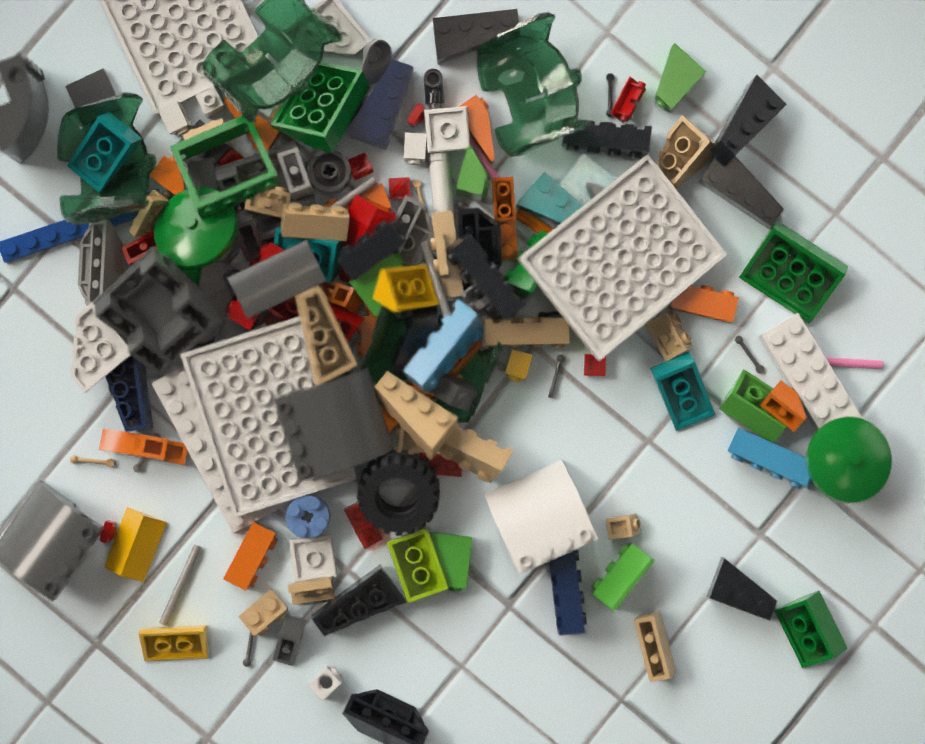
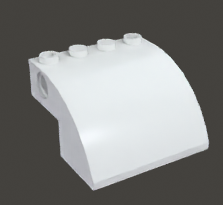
(540, 516)

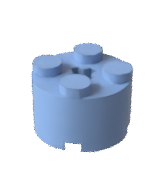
(302, 527)

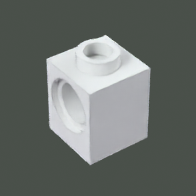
(210, 102)
(176, 119)
(415, 148)
(322, 691)

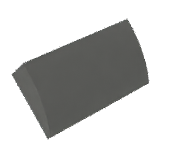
(276, 279)

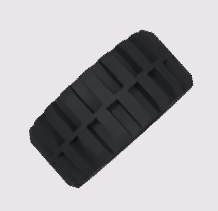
(398, 518)

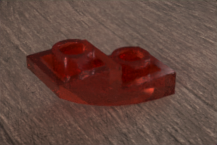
(443, 466)
(364, 530)

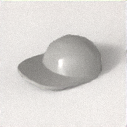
(375, 59)

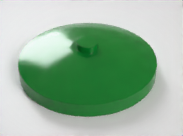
(193, 240)
(849, 460)

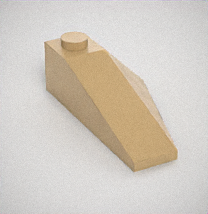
(684, 152)

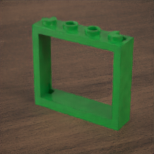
(214, 138)

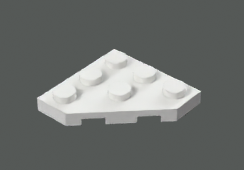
(352, 37)
(95, 349)

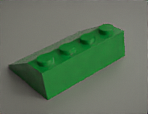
(324, 108)
(793, 271)

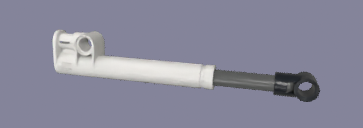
(439, 161)

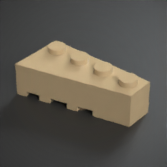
(323, 338)
(475, 454)

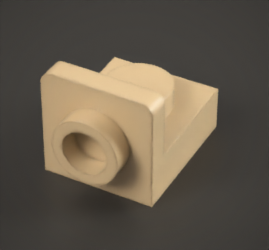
(623, 526)

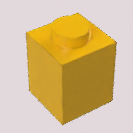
(518, 365)

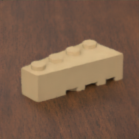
(526, 330)
(416, 414)

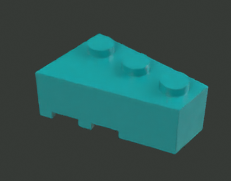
(549, 200)

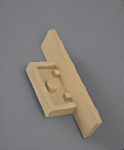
(443, 237)

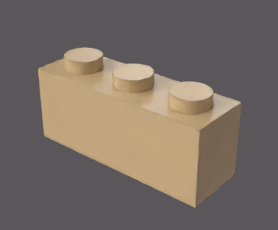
(314, 222)
(655, 646)

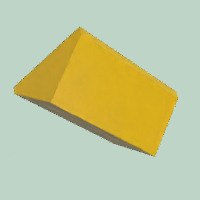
(406, 288)
(135, 545)
(174, 643)

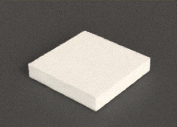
(447, 129)
(313, 558)

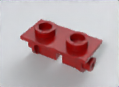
(625, 104)

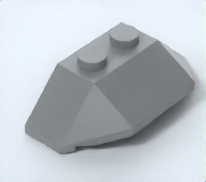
(416, 228)
(99, 260)

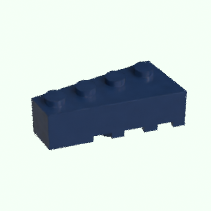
(381, 109)
(131, 395)
(566, 594)

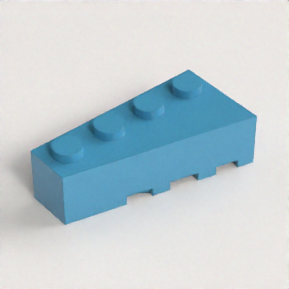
(770, 457)

